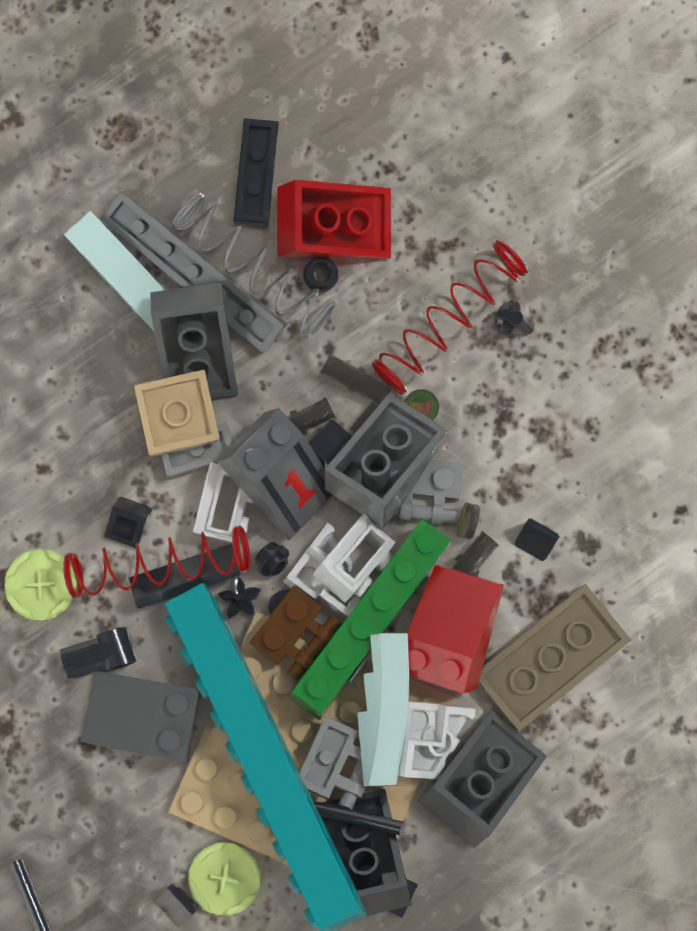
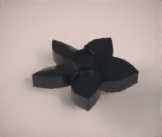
(240, 598)

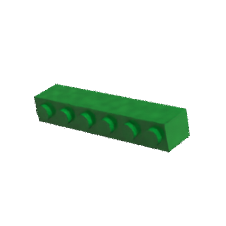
(371, 616)

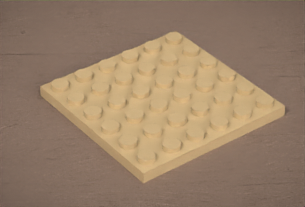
(212, 785)

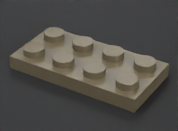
(552, 657)

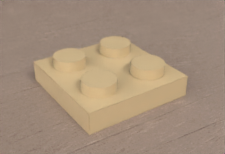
(177, 413)

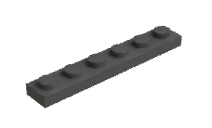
(191, 268)

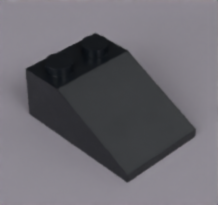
(371, 856)

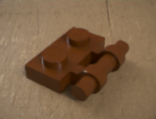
(287, 625)

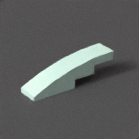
(114, 264)
(385, 721)

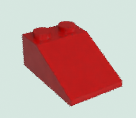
(333, 221)
(452, 629)

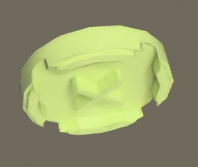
(38, 586)
(224, 878)

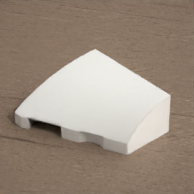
(302, 576)
(431, 737)

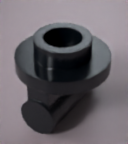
(509, 316)

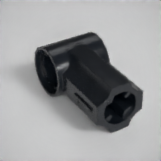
(106, 651)

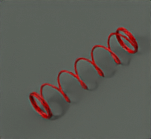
(500, 248)
(243, 565)

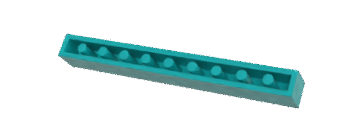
(265, 760)

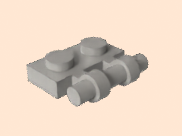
(440, 481)
(326, 761)

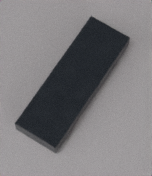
(256, 172)
(148, 593)

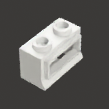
(209, 503)
(337, 579)

